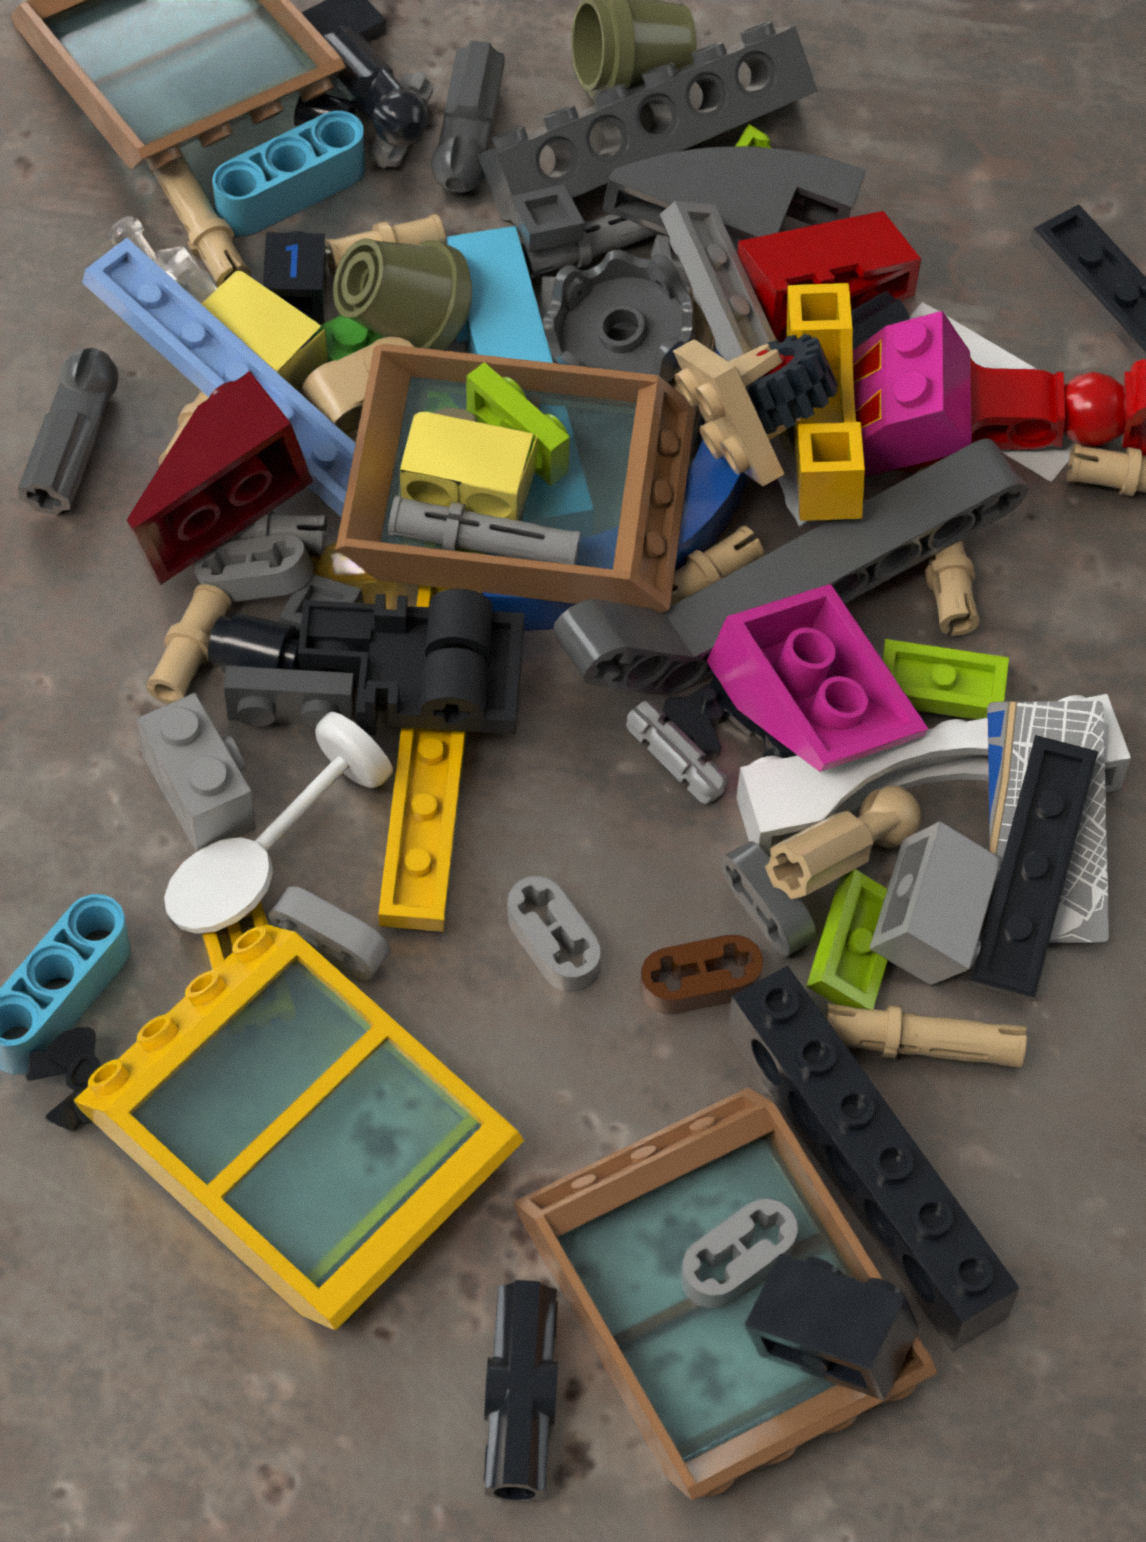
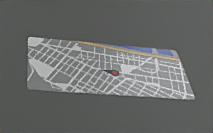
(1011, 733)

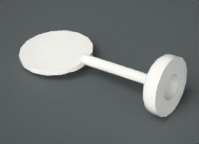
(234, 874)

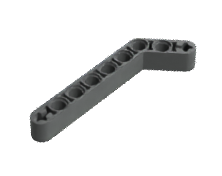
(898, 528)

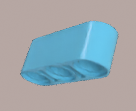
(290, 172)
(68, 956)

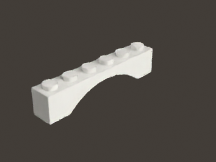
(790, 795)

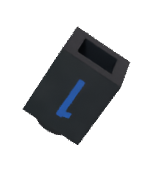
(297, 270)

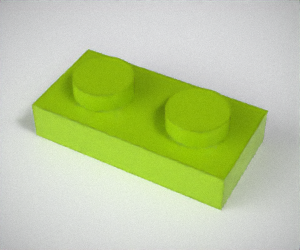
(504, 404)
(947, 678)
(844, 965)

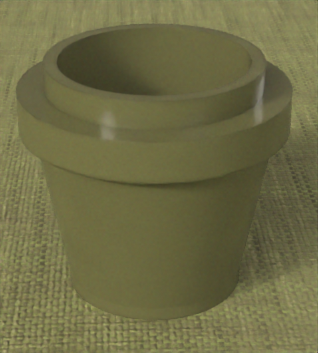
(625, 38)
(405, 290)

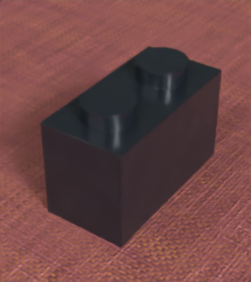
(833, 1325)

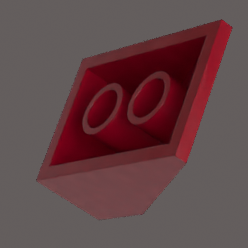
(218, 477)

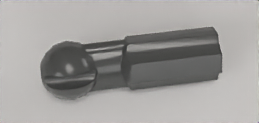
(468, 116)
(68, 431)

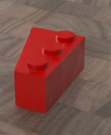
(852, 250)

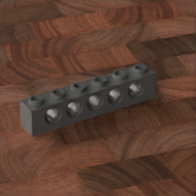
(777, 79)

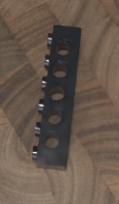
(871, 1159)

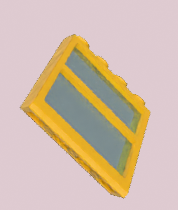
(298, 1123)

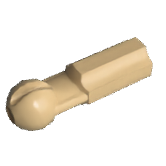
(843, 841)

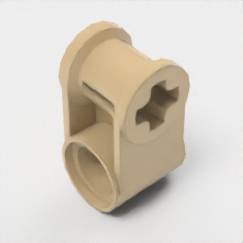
(340, 386)

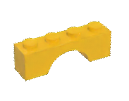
(830, 441)

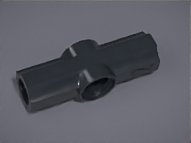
(521, 1392)

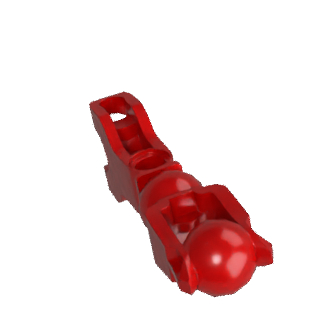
(1035, 409)

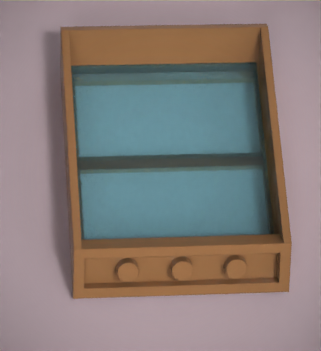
(177, 68)
(620, 490)
(686, 1369)

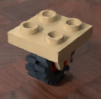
(754, 398)

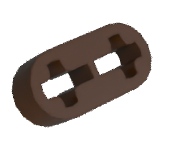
(700, 973)

